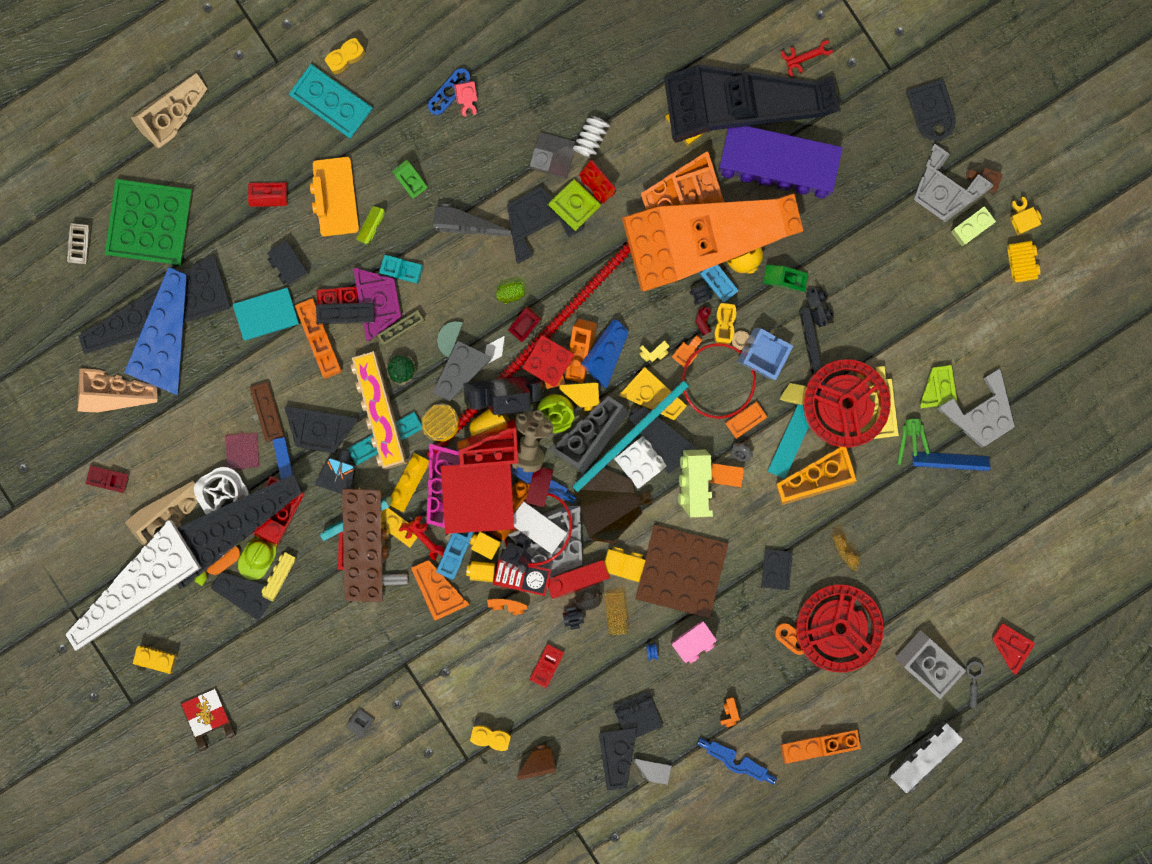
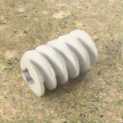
(591, 136)

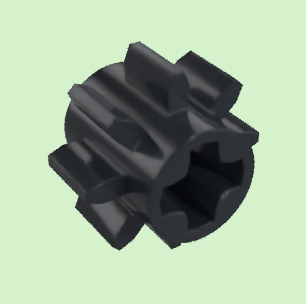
(573, 617)

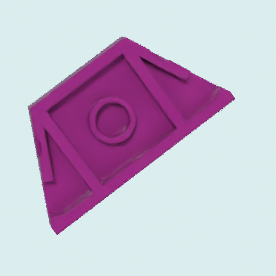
(381, 292)

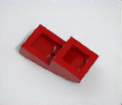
(546, 666)

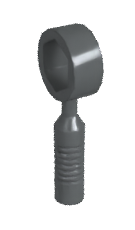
(974, 688)

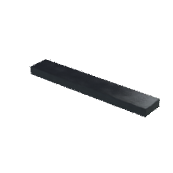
(811, 344)

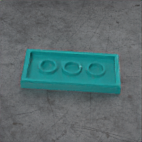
(330, 101)

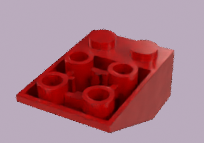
(277, 526)

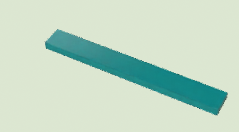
(631, 435)

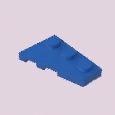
(605, 353)

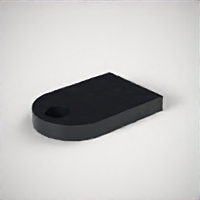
(931, 109)

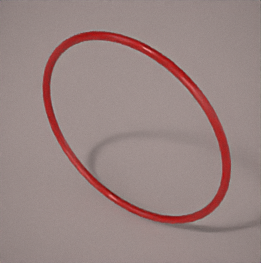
(689, 401)
(567, 540)

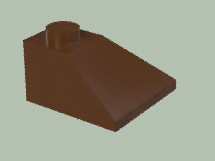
(538, 763)

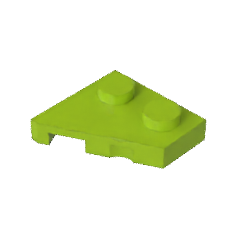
(939, 387)

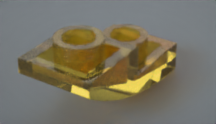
(849, 559)
(616, 614)

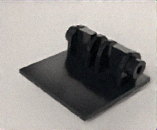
(638, 713)

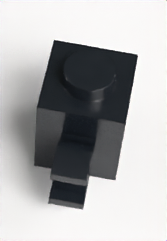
(516, 556)

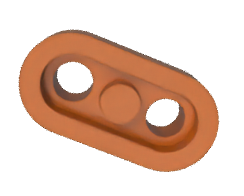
(788, 640)

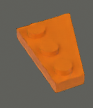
(437, 591)

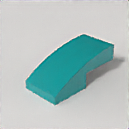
(401, 269)

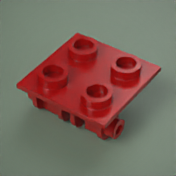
(597, 182)
(548, 361)

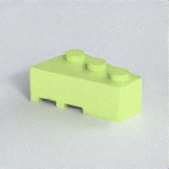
(695, 483)

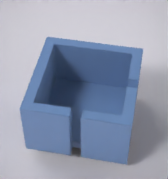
(765, 355)

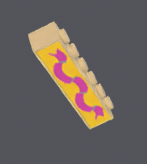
(379, 410)

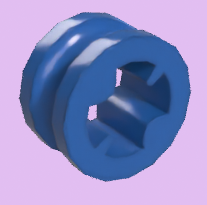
(652, 652)

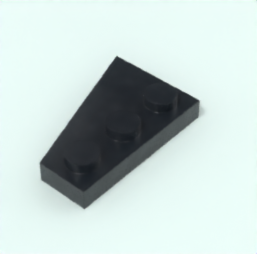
(242, 593)
(617, 756)

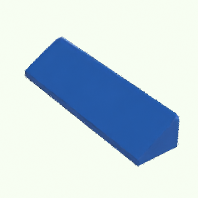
(951, 461)

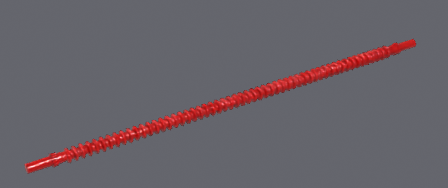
(550, 329)

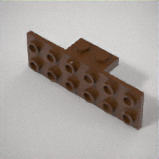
(363, 544)

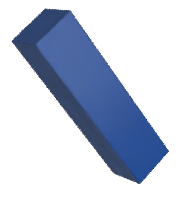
(283, 457)

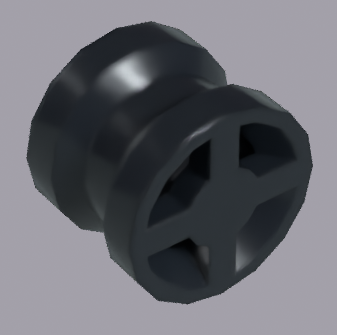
(700, 294)

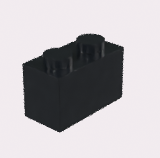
(287, 263)

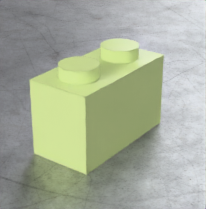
(973, 226)

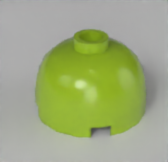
(558, 411)

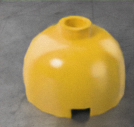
(747, 262)

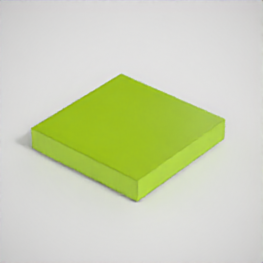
(574, 204)

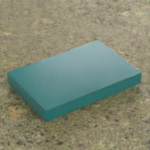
(265, 314)

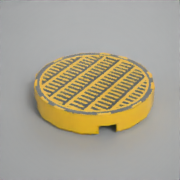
(440, 422)

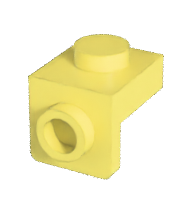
(660, 352)

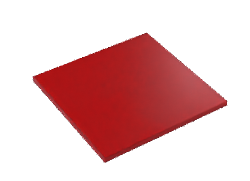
(477, 498)

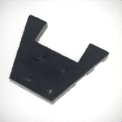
(530, 215)

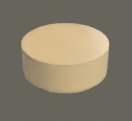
(740, 339)

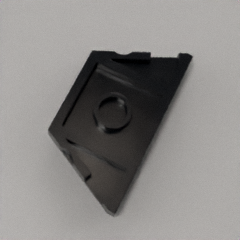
(318, 429)

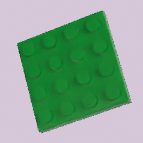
(148, 222)

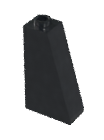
(663, 439)

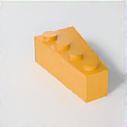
(822, 476)

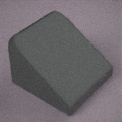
(360, 723)

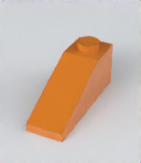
(581, 344)

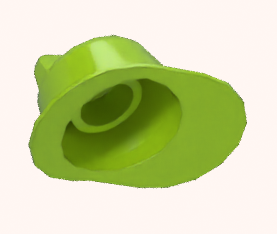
(256, 559)

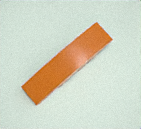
(318, 339)

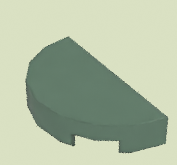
(448, 336)

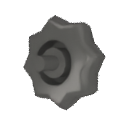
(741, 451)

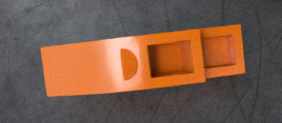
(820, 746)

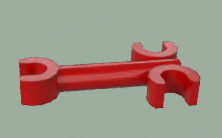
(793, 62)
(417, 528)

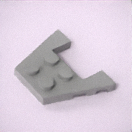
(943, 195)
(987, 419)

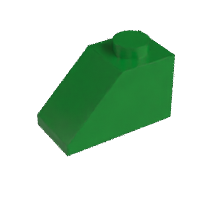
(785, 278)

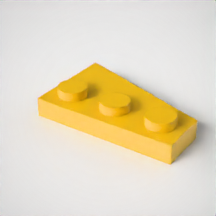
(649, 392)

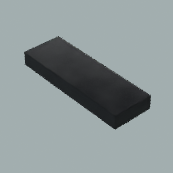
(344, 313)

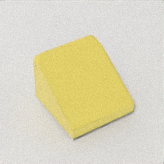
(793, 394)

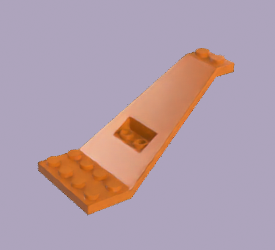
(669, 245)

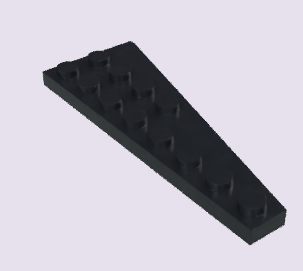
(203, 298)
(228, 526)

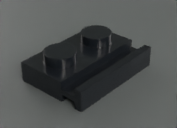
(776, 569)

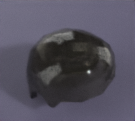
(588, 598)

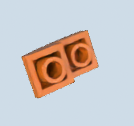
(513, 606)

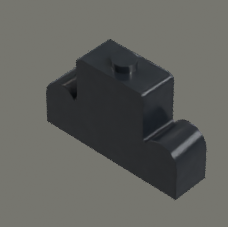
(504, 394)

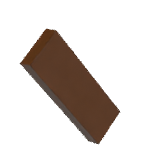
(267, 411)

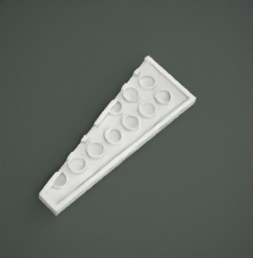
(153, 572)

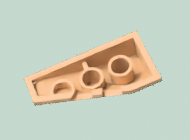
(104, 392)

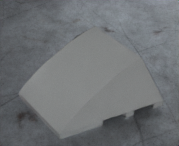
(572, 554)

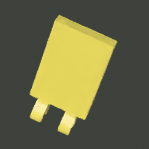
(890, 428)

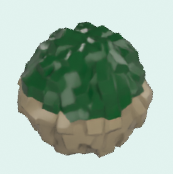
(400, 369)

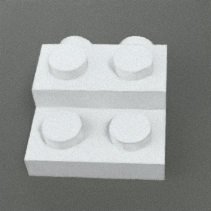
(640, 462)

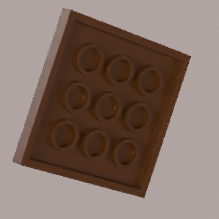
(681, 571)

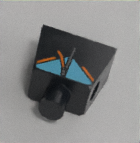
(337, 473)

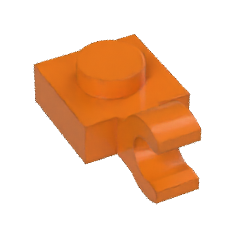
(685, 351)

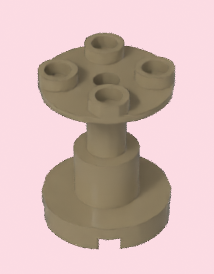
(533, 426)

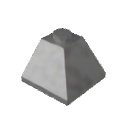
(553, 155)

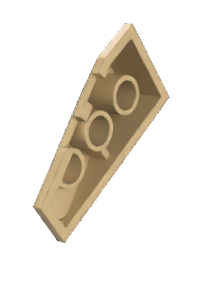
(166, 114)
(153, 517)

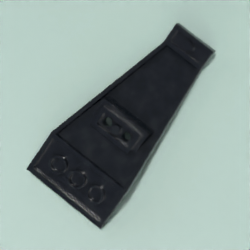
(707, 99)

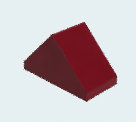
(525, 324)

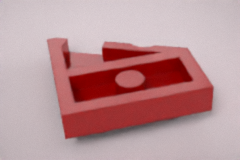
(1012, 647)

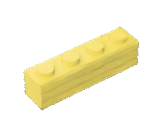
(277, 579)

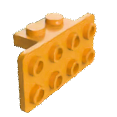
(334, 196)

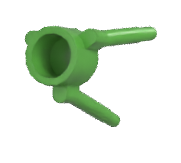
(913, 428)

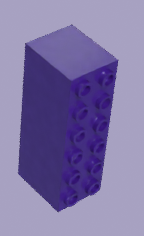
(780, 161)

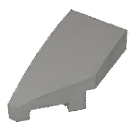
(653, 771)

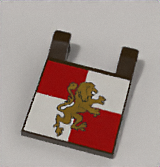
(205, 715)

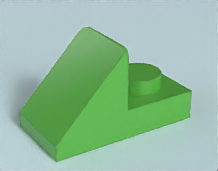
(409, 179)

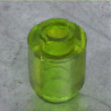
(510, 292)

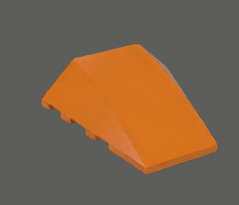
(688, 185)

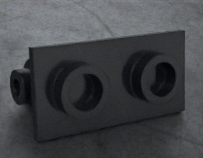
(824, 312)

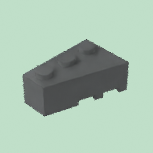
(460, 369)

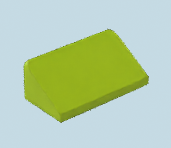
(370, 225)

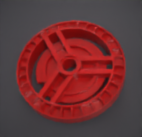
(832, 409)
(854, 632)

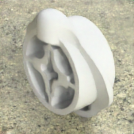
(202, 488)

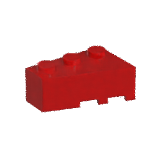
(490, 447)

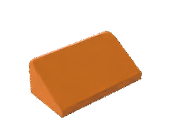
(726, 475)

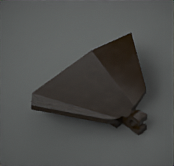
(609, 505)

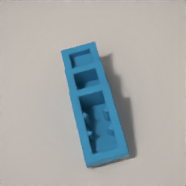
(718, 282)
(454, 554)

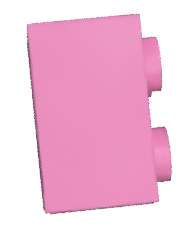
(694, 642)

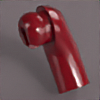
(701, 320)

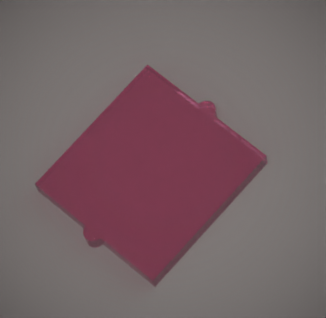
(242, 451)

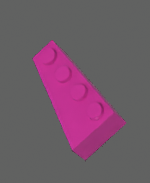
(444, 457)

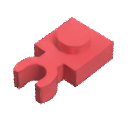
(465, 95)

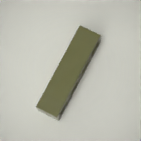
(400, 328)

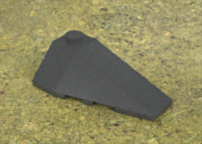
(457, 221)

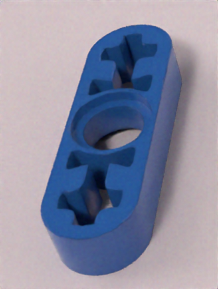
(436, 99)

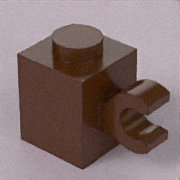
(990, 175)

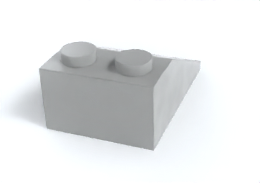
(930, 664)

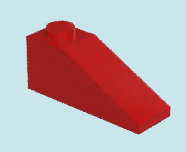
(578, 579)

